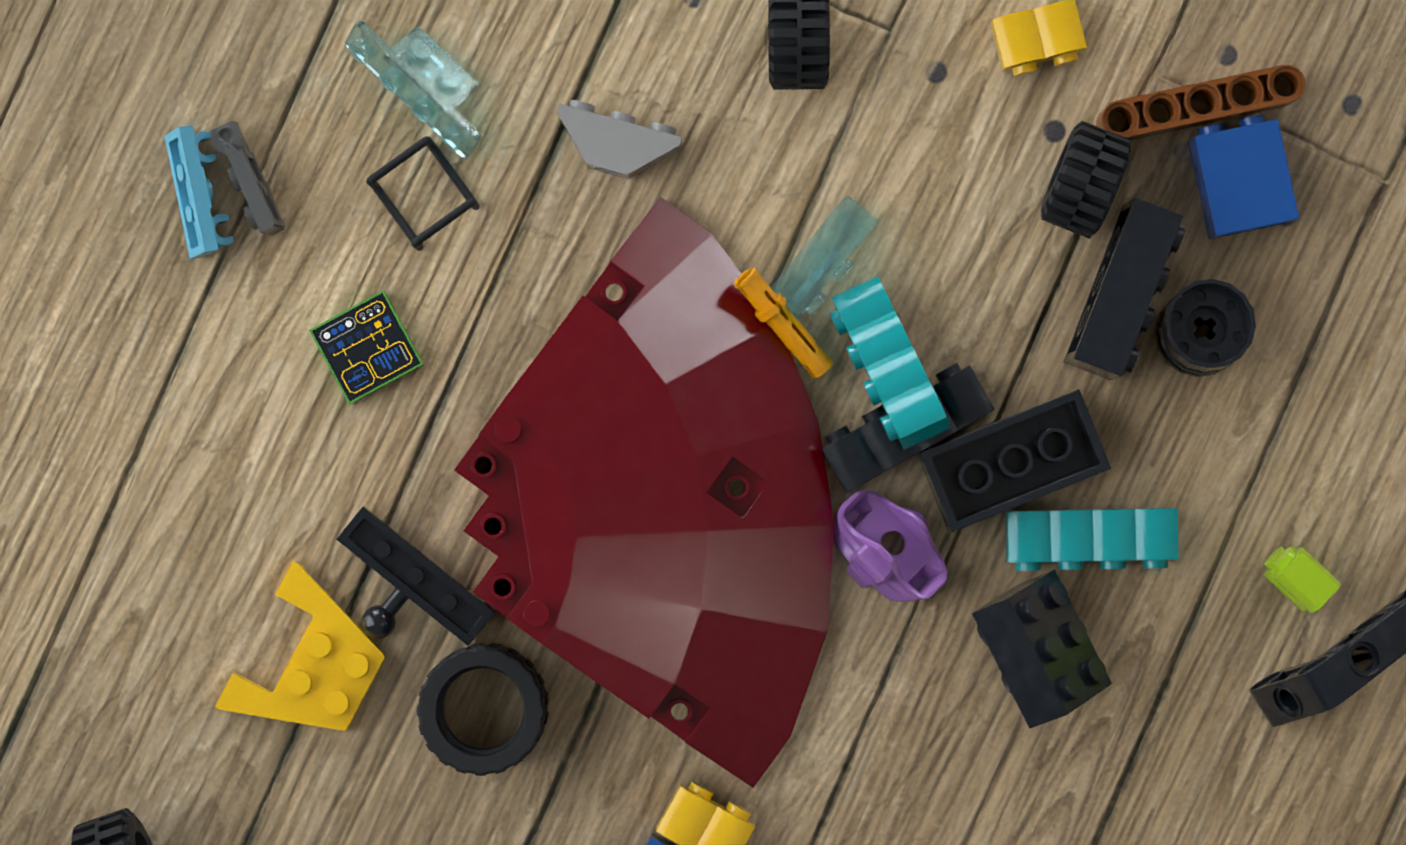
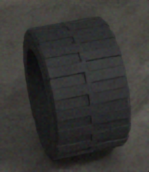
(465, 757)

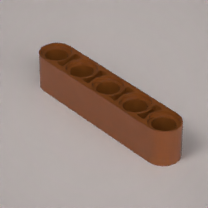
(1220, 100)

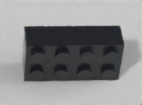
(1124, 289)
(1013, 461)

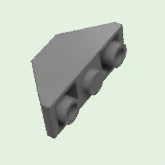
(615, 142)

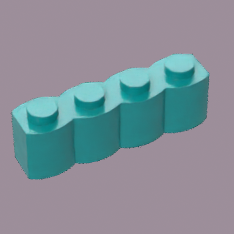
(890, 363)
(1091, 536)

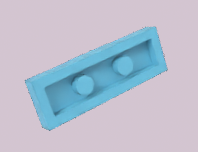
(194, 191)

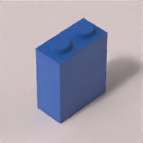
(1242, 177)

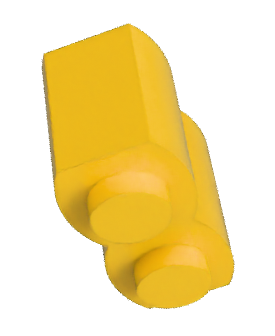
(1039, 37)
(698, 820)

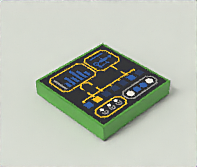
(366, 347)

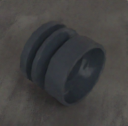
(1222, 310)

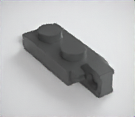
(247, 176)

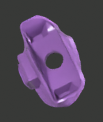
(902, 577)

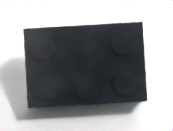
(1041, 649)

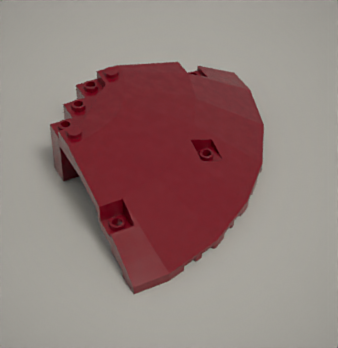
(622, 507)

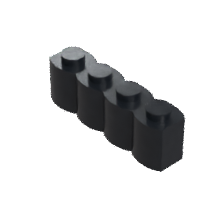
(869, 452)

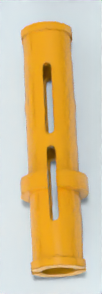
(773, 310)

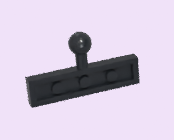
(414, 578)

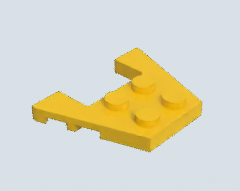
(326, 672)

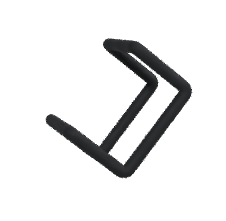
(416, 241)

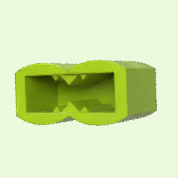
(1300, 578)

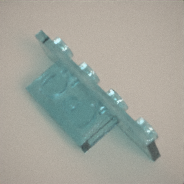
(423, 79)
(824, 258)

